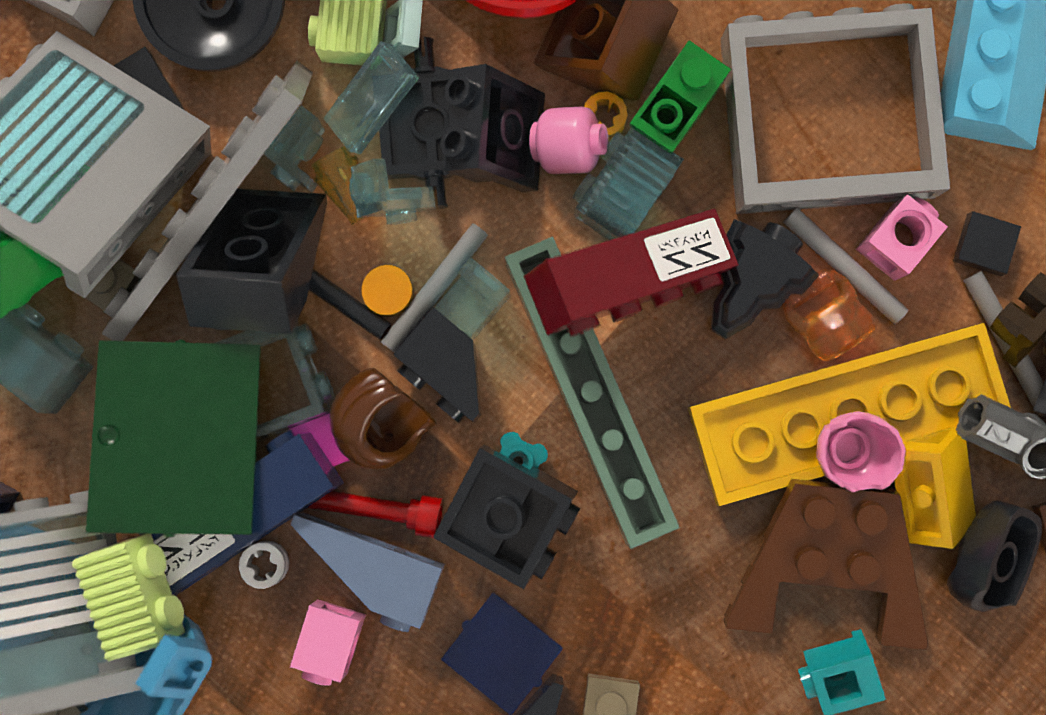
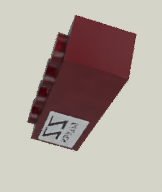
(629, 271)

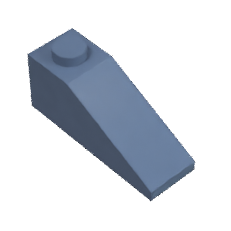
(377, 572)

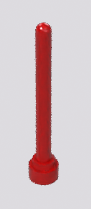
(418, 515)

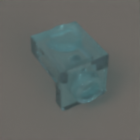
(374, 198)

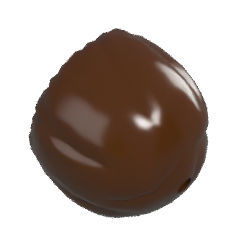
(376, 421)

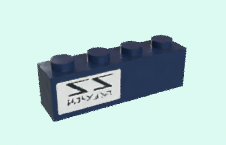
(285, 484)

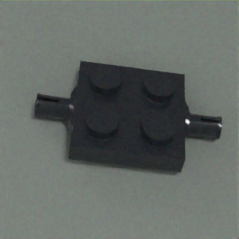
(415, 127)

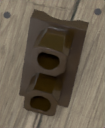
(1018, 327)

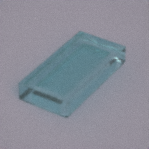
(371, 97)

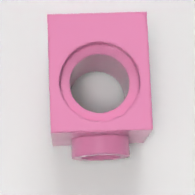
(887, 252)
(327, 642)

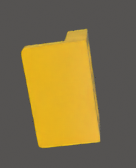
(936, 491)

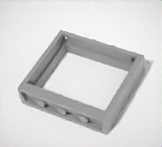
(847, 190)

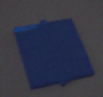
(502, 653)

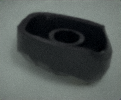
(996, 557)

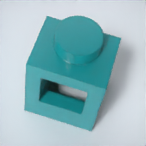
(842, 675)

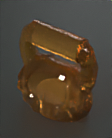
(835, 325)

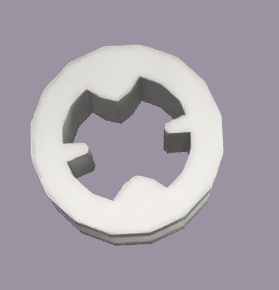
(250, 572)

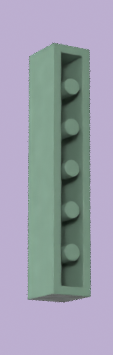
(598, 415)

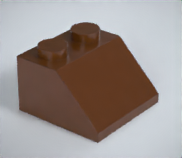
(607, 43)

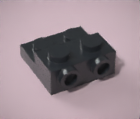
(491, 127)
(507, 517)

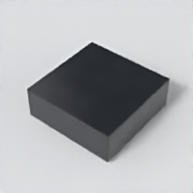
(987, 243)

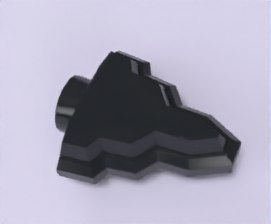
(763, 279)

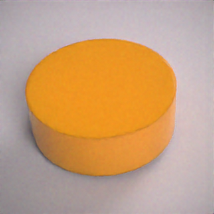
(387, 290)

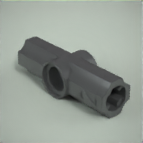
(1005, 433)

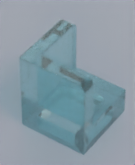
(473, 299)

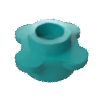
(532, 454)

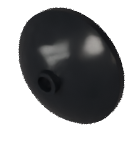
(209, 38)

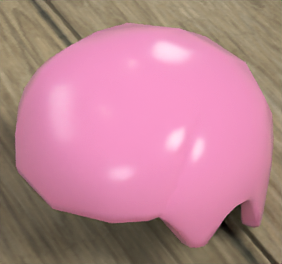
(860, 451)

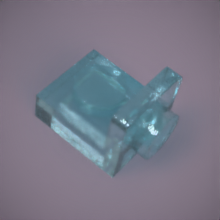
(295, 142)

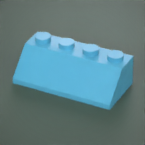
(996, 71)

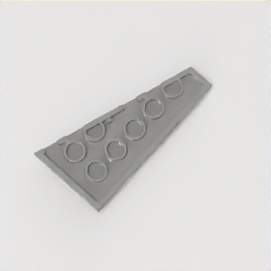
(212, 193)

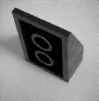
(254, 262)

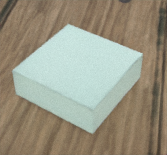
(403, 25)

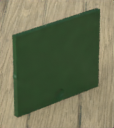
(174, 438)

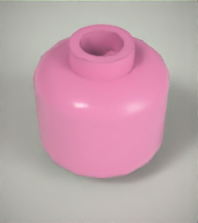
(568, 140)

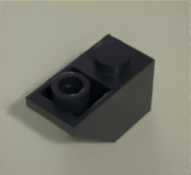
(446, 361)

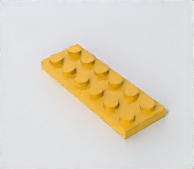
(771, 432)

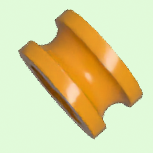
(613, 102)

